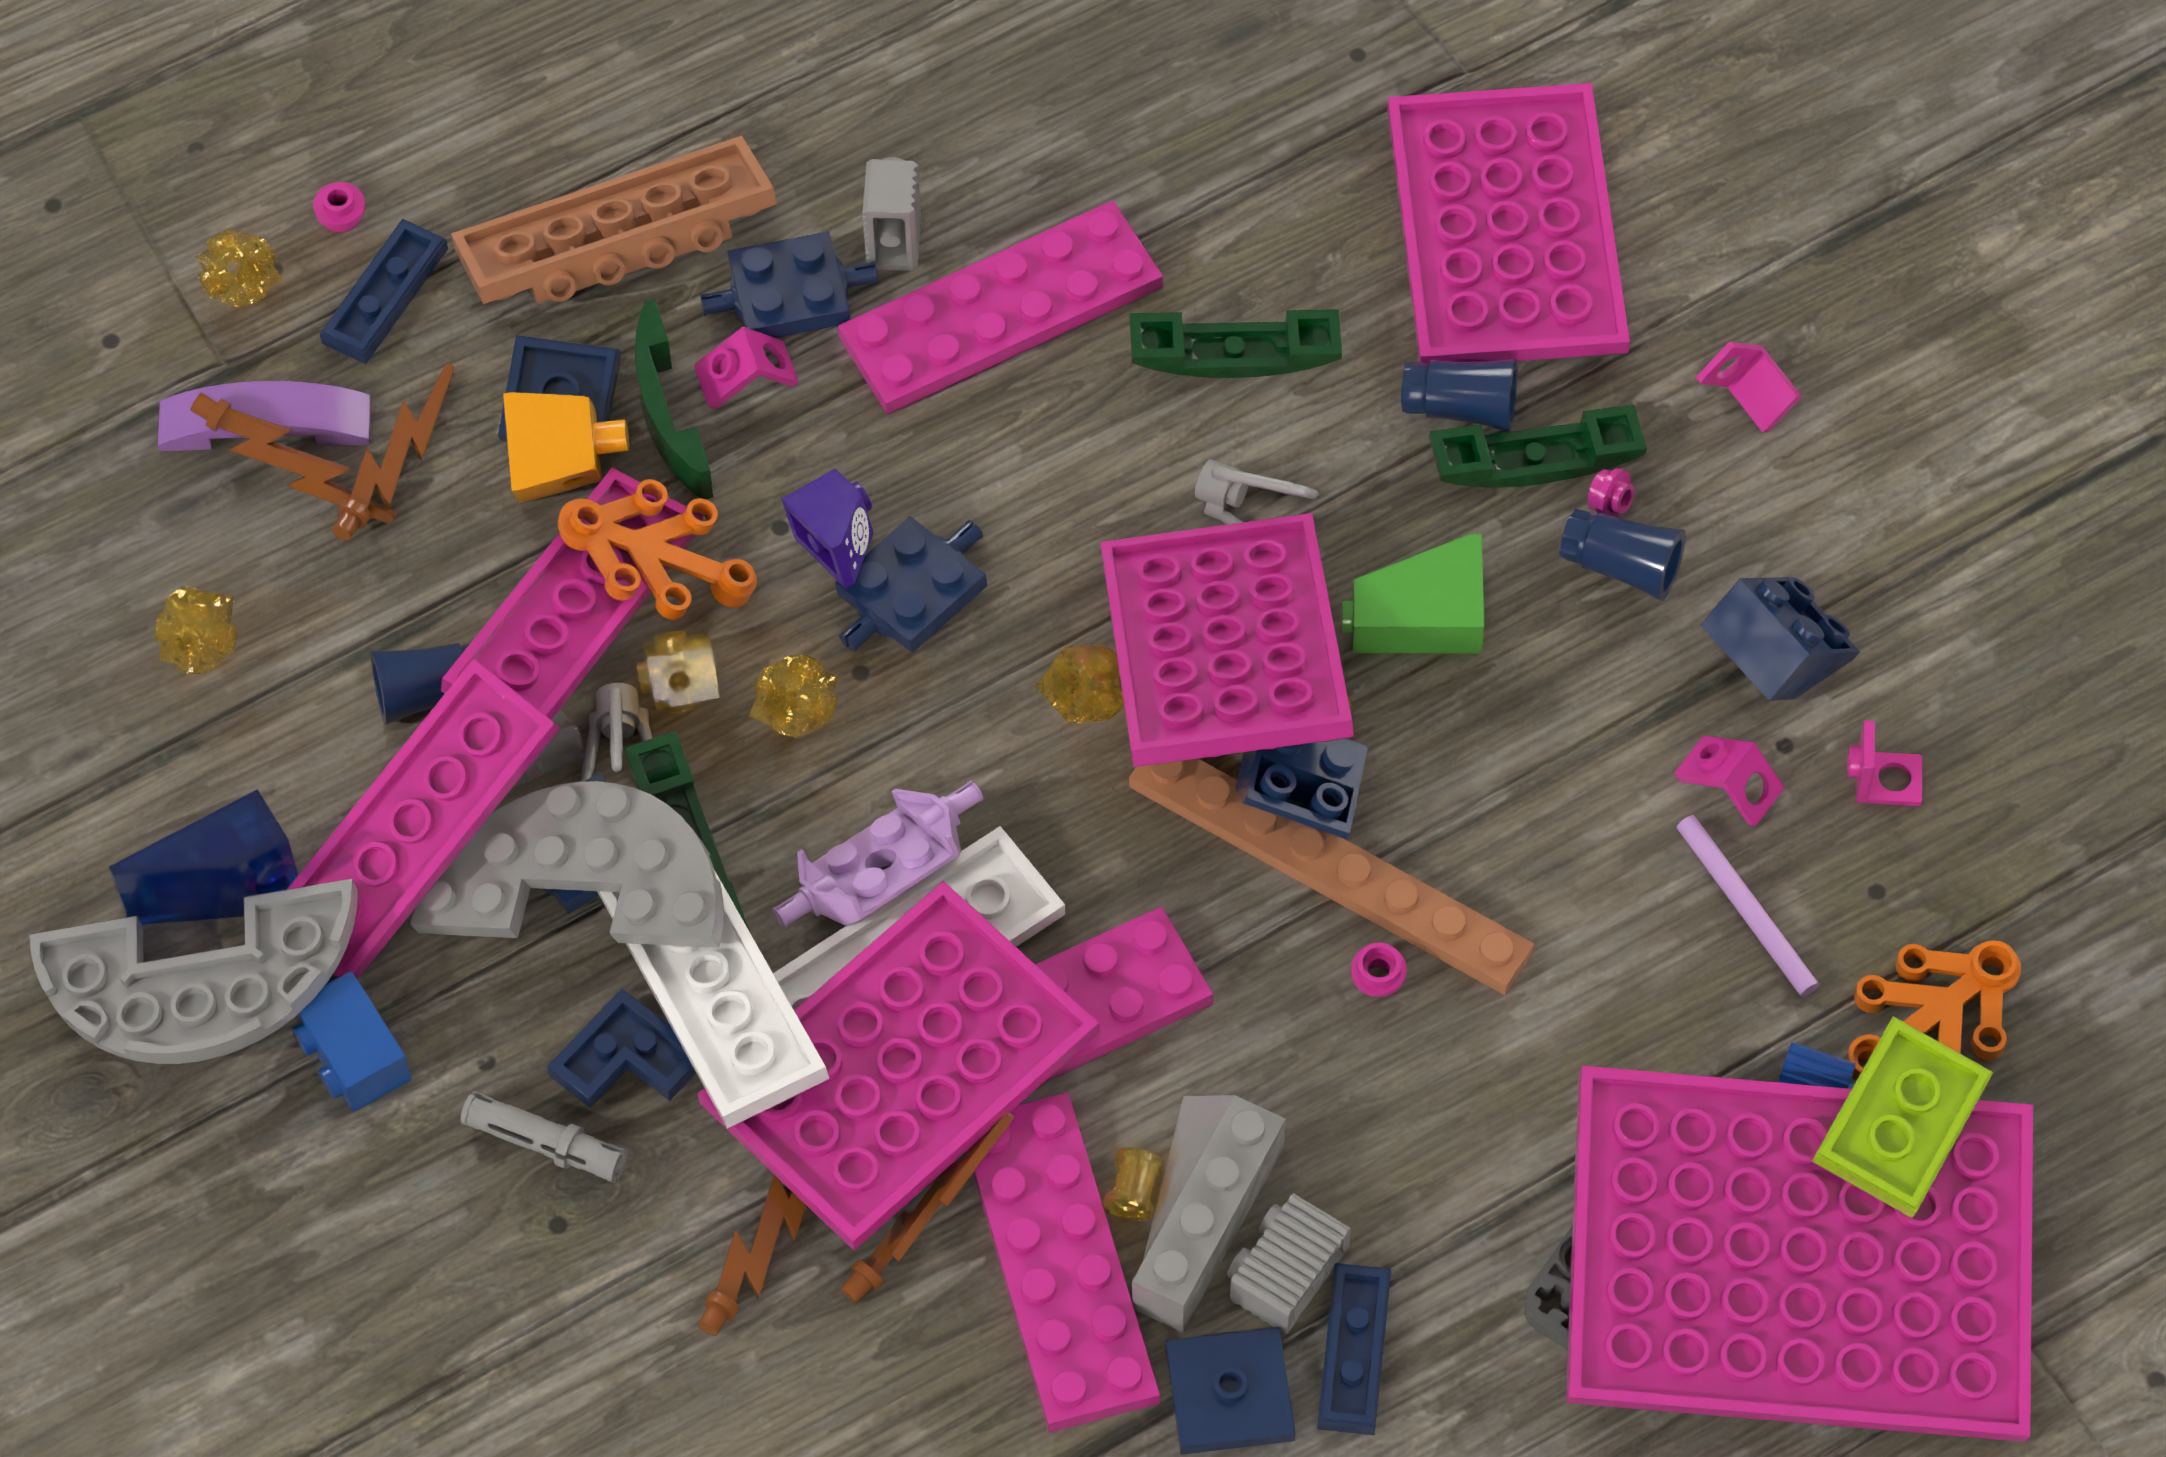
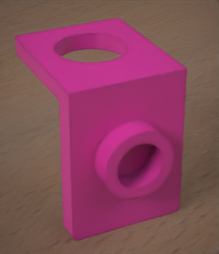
(740, 362)
(1754, 383)
(1866, 765)
(1728, 766)

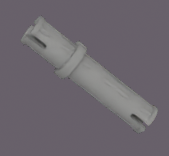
(563, 1144)

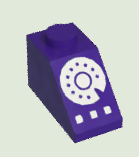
(832, 523)

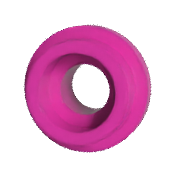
(341, 217)
(1611, 492)
(1381, 956)

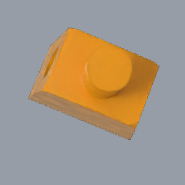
(557, 443)

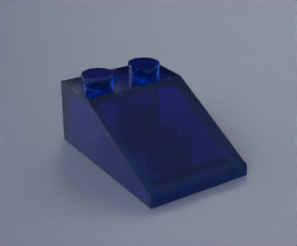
(207, 866)

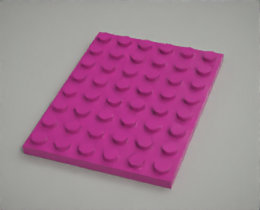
(1769, 1289)

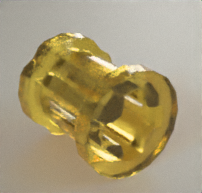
(1133, 1184)

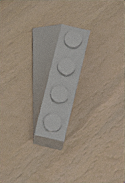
(1209, 1185)

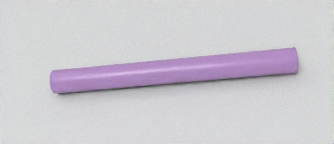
(1748, 906)

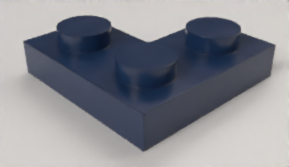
(617, 1040)

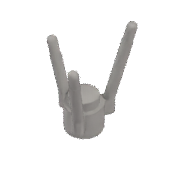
(1227, 486)
(617, 718)

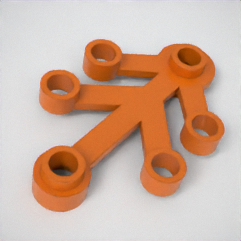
(651, 549)
(1944, 1004)

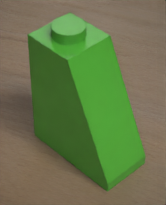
(1421, 603)

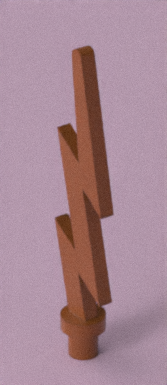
(260, 447)
(354, 511)
(908, 1227)
(722, 1304)

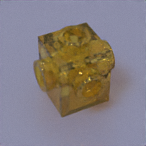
(253, 268)
(196, 629)
(695, 666)
(1084, 684)
(795, 695)

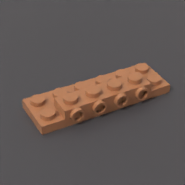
(616, 225)

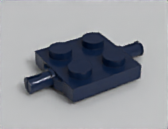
(789, 286)
(912, 585)

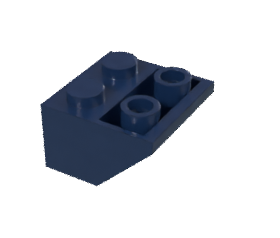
(1779, 635)
(1306, 783)

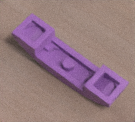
(329, 412)

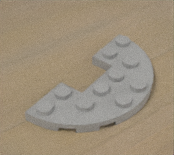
(585, 841)
(199, 1001)

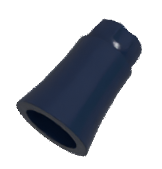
(1462, 391)
(1625, 550)
(411, 678)

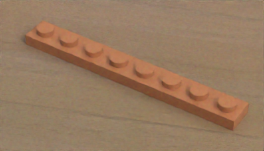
(1340, 872)

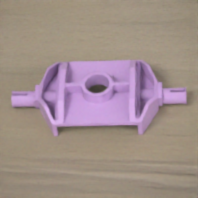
(911, 839)

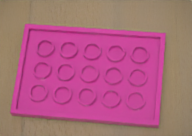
(1507, 225)
(1225, 640)
(922, 1056)

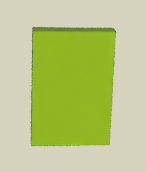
(1902, 1117)

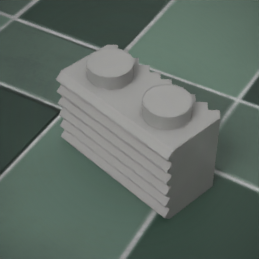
(892, 214)
(1287, 1262)

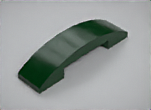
(1235, 349)
(679, 449)
(1538, 454)
(664, 772)

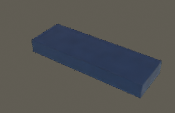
(384, 291)
(1354, 1349)

